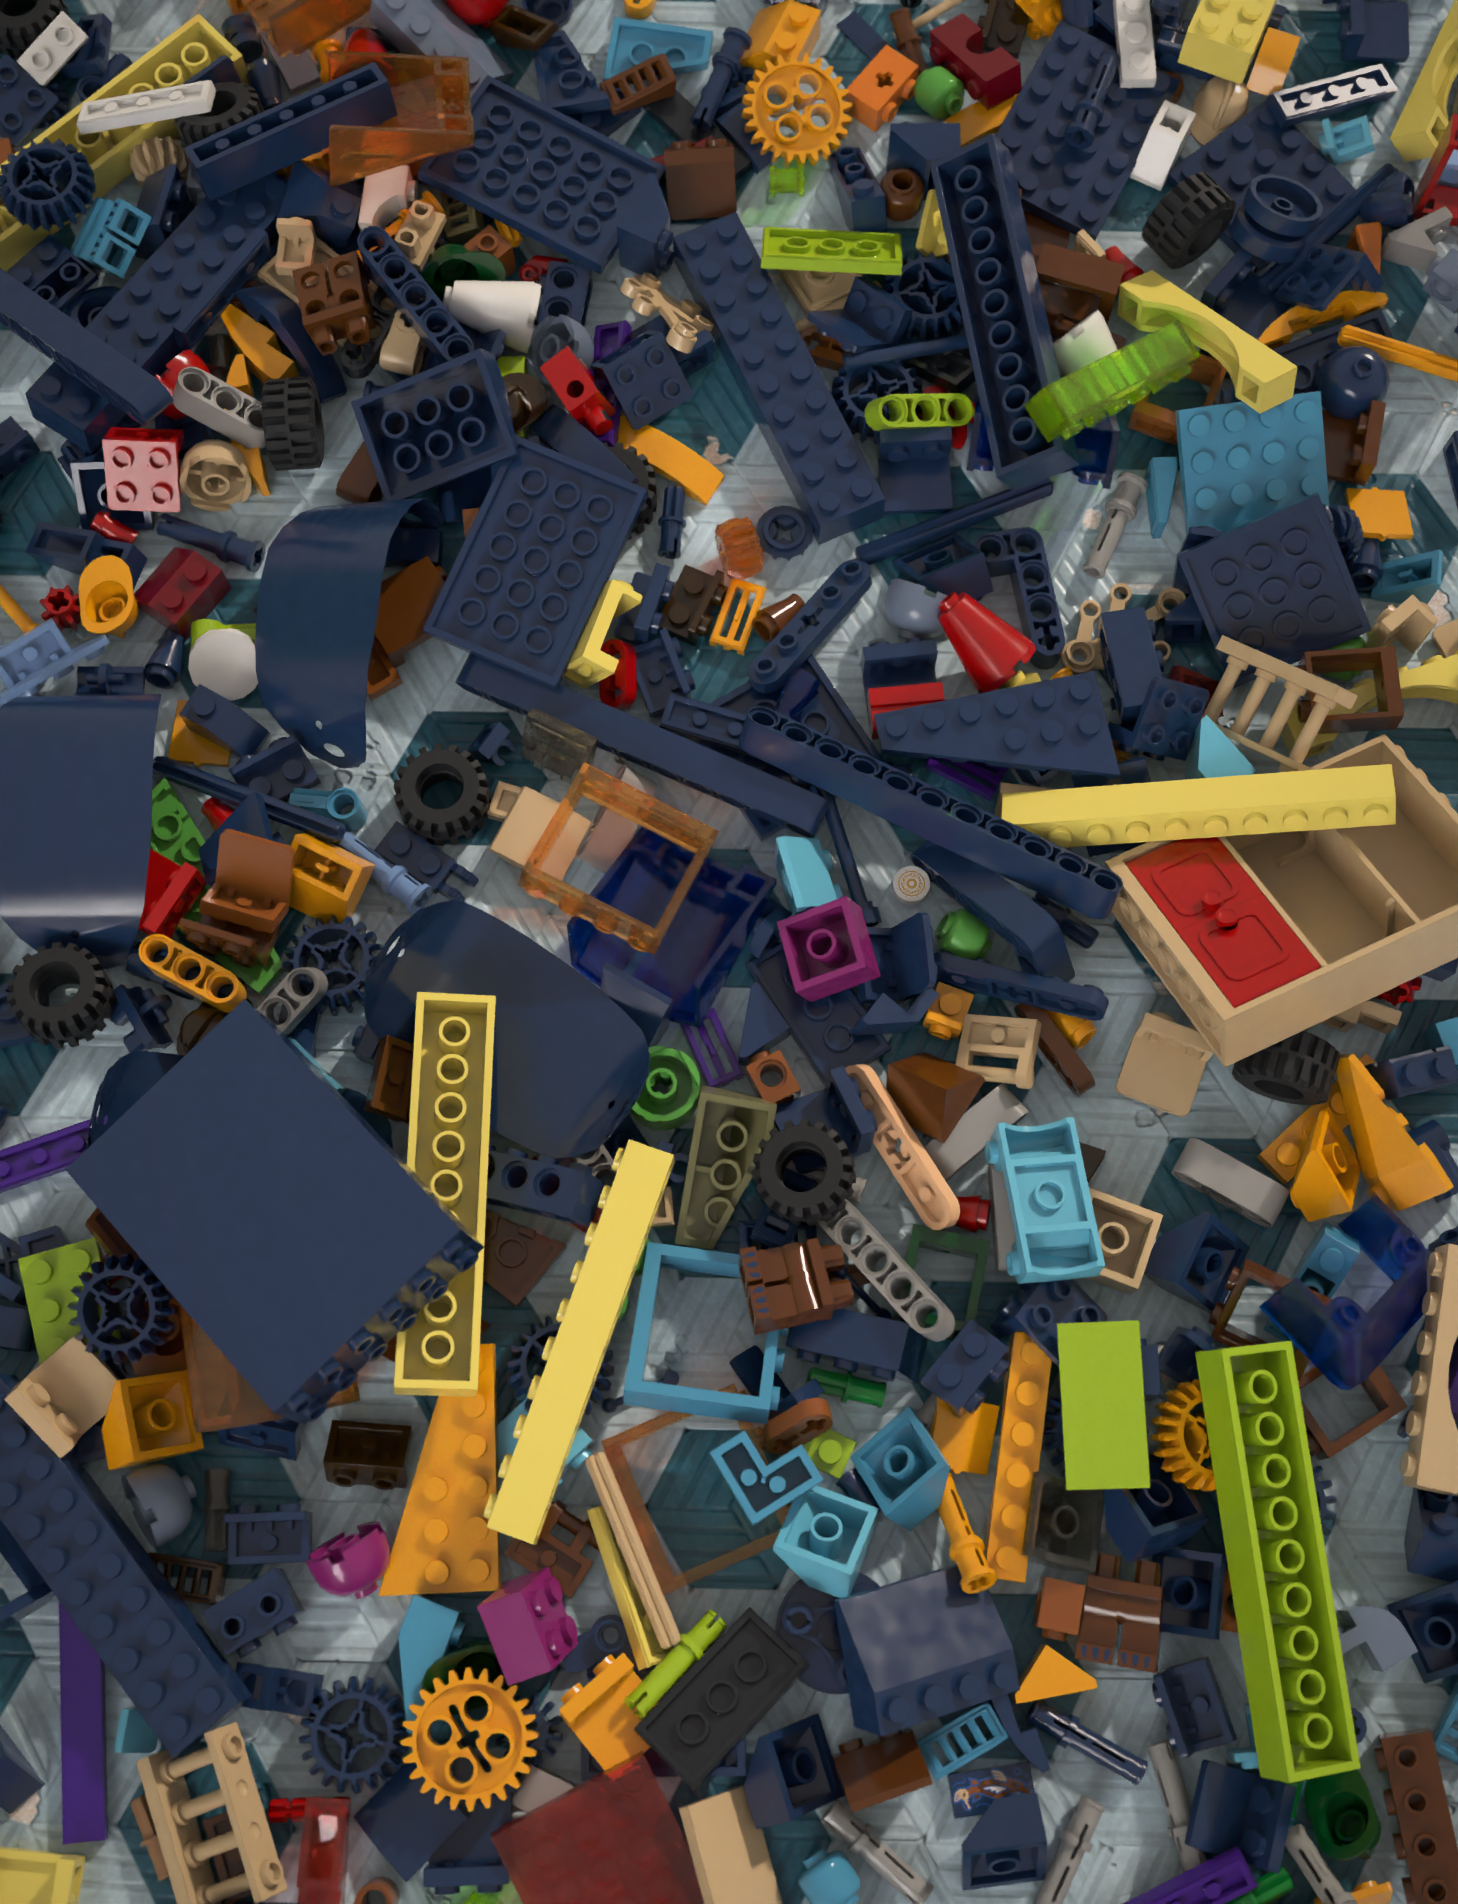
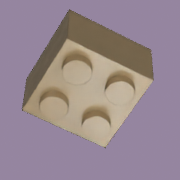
(1125, 1240)

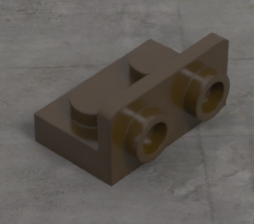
(1003, 26)
(692, 603)
(367, 1454)

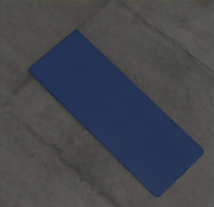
(862, 35)

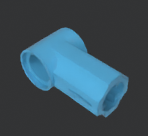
(330, 805)

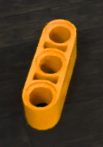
(177, 964)

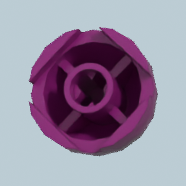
(352, 1562)

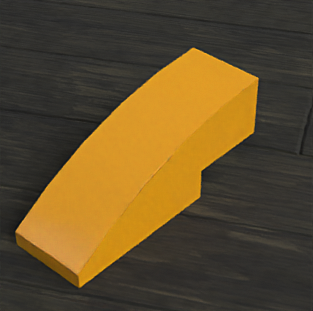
(258, 346)

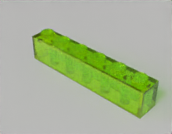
(1113, 381)

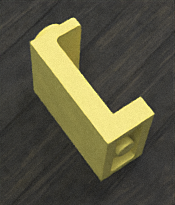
(588, 662)
(40, 1876)

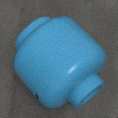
(829, 1878)

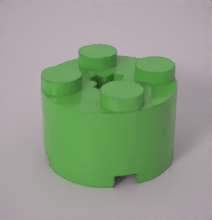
(677, 1106)

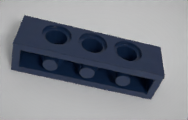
(572, 1202)

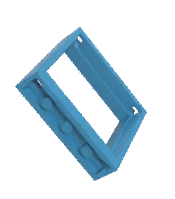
(689, 1399)

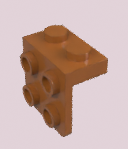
(250, 882)

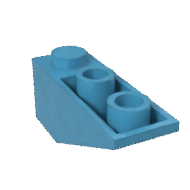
(1323, 1265)
(423, 1639)

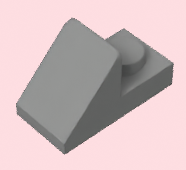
(1415, 242)

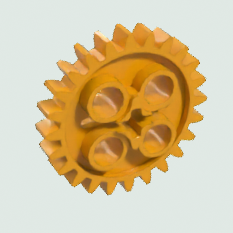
(808, 138)
(436, 1759)

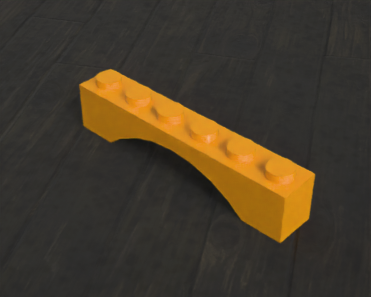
(1018, 1456)

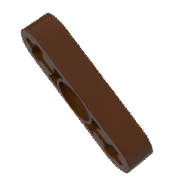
(1059, 1051)

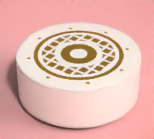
(911, 885)

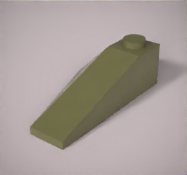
(720, 1161)

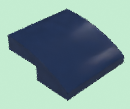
(407, 1823)

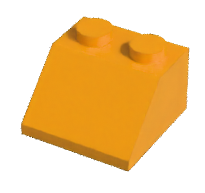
(782, 30)

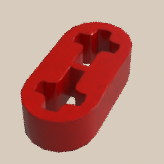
(623, 677)

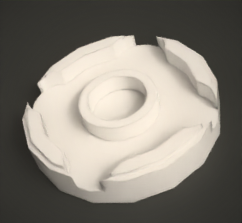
(224, 663)

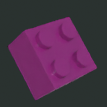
(828, 949)
(528, 1625)

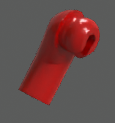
(536, 267)

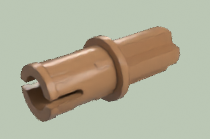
(145, 1822)

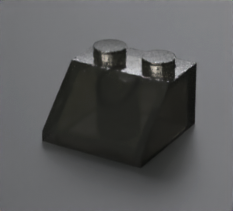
(1062, 1525)

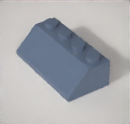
(433, 29)

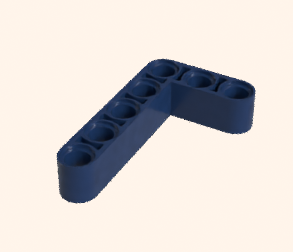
(1000, 907)

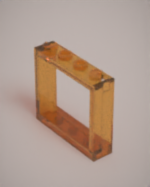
(641, 810)
(640, 1514)

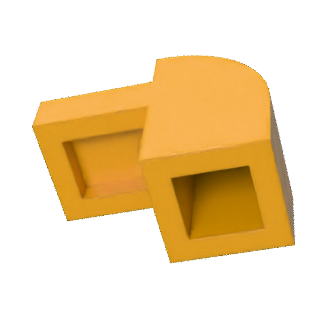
(1273, 62)

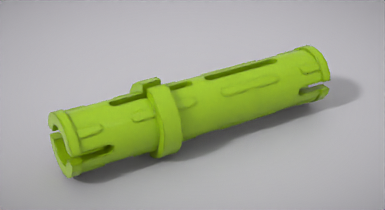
(675, 1663)

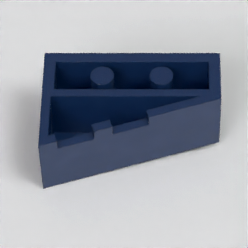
(862, 1342)

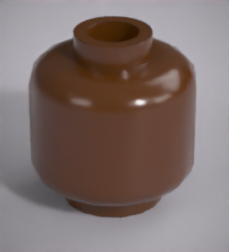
(902, 194)

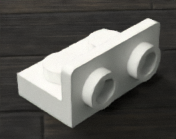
(52, 49)

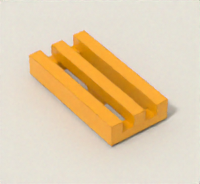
(729, 642)

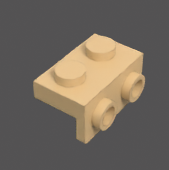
(1407, 623)

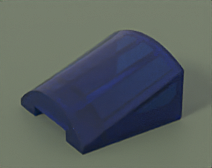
(701, 938)

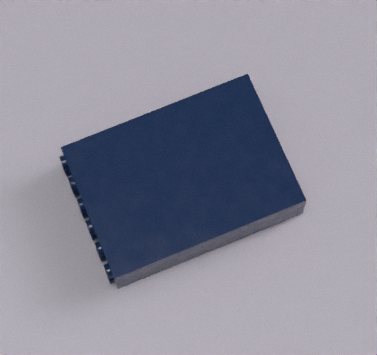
(274, 1214)

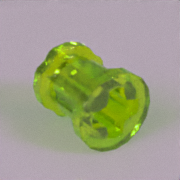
(786, 180)

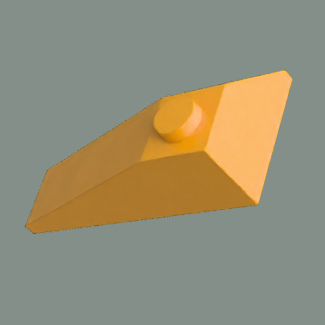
(1387, 1154)

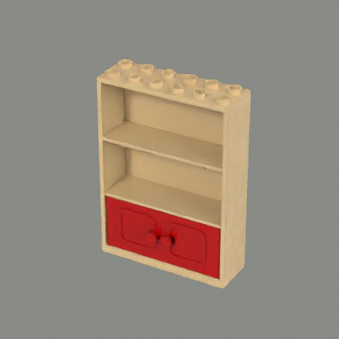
(1299, 923)

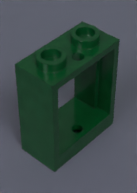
(952, 1244)

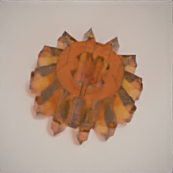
(739, 548)

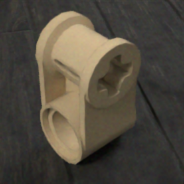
(402, 348)

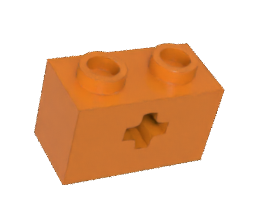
(882, 88)

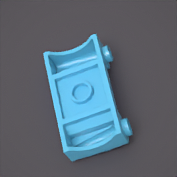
(1047, 1202)

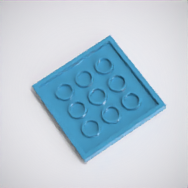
(1249, 462)

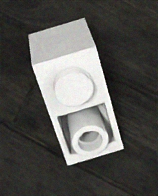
(1163, 145)

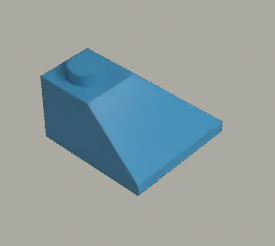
(903, 1470)

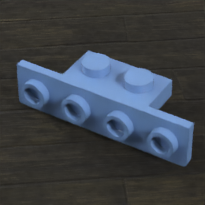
(39, 656)

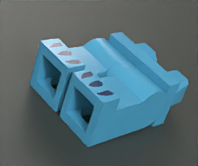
(105, 235)

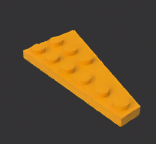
(442, 1528)

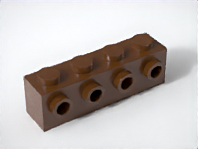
(1422, 1816)

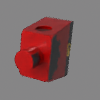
(587, 399)

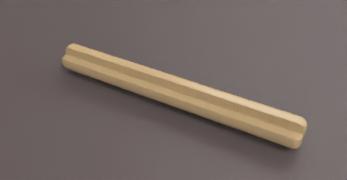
(633, 1549)

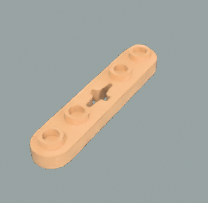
(912, 1165)

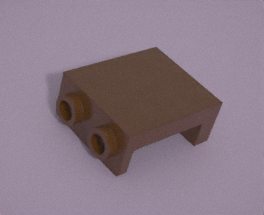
(405, 607)

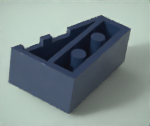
(1129, 659)

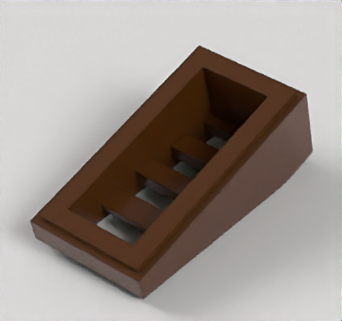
(645, 70)

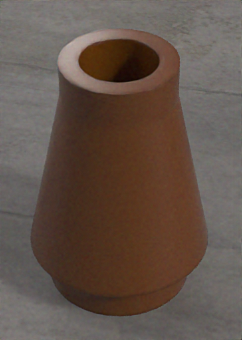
(774, 618)

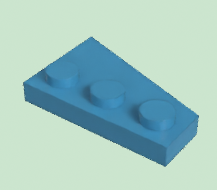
(639, 40)

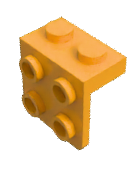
(601, 1715)

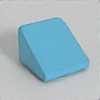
(134, 1733)

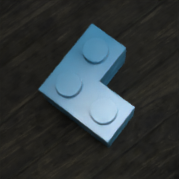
(761, 1487)

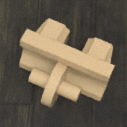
(420, 233)

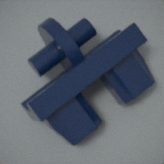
(110, 680)
(146, 1015)

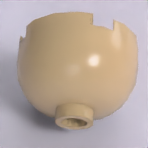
(214, 475)

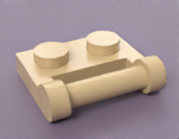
(1002, 1039)

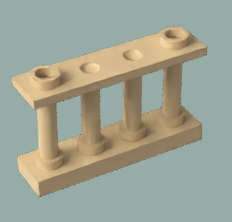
(1296, 684)
(179, 1831)

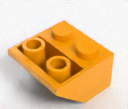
(326, 878)

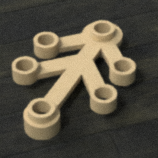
(681, 317)
(1091, 649)

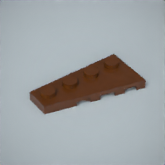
(516, 1257)

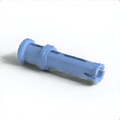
(393, 879)

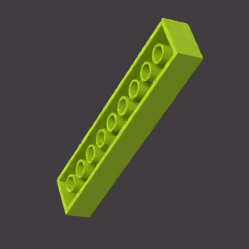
(1277, 1562)

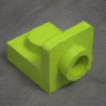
(830, 1452)

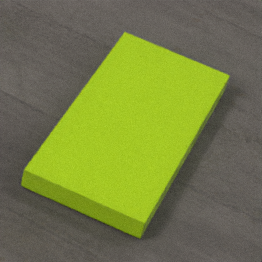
(831, 251)
(1103, 1405)

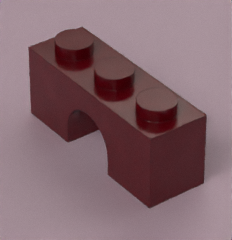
(987, 76)

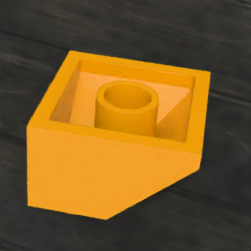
(1326, 1172)
(149, 1420)

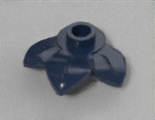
(594, 1649)

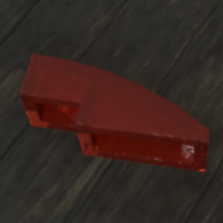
(324, 1851)

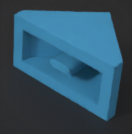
(1409, 576)

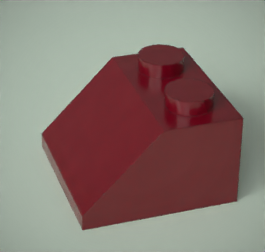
(182, 590)

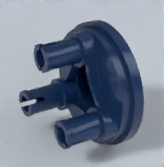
(811, 1628)

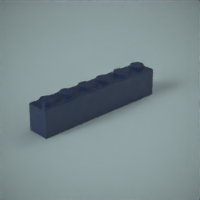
(289, 131)

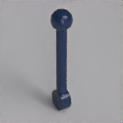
(879, 1312)
(610, 1405)

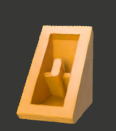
(1050, 1676)

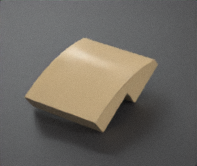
(525, 827)

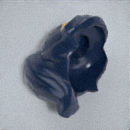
(1390, 202)

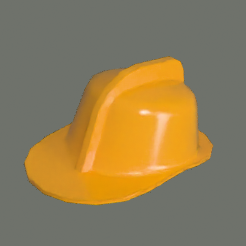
(107, 597)

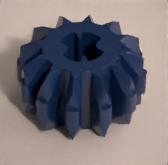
(543, 1728)

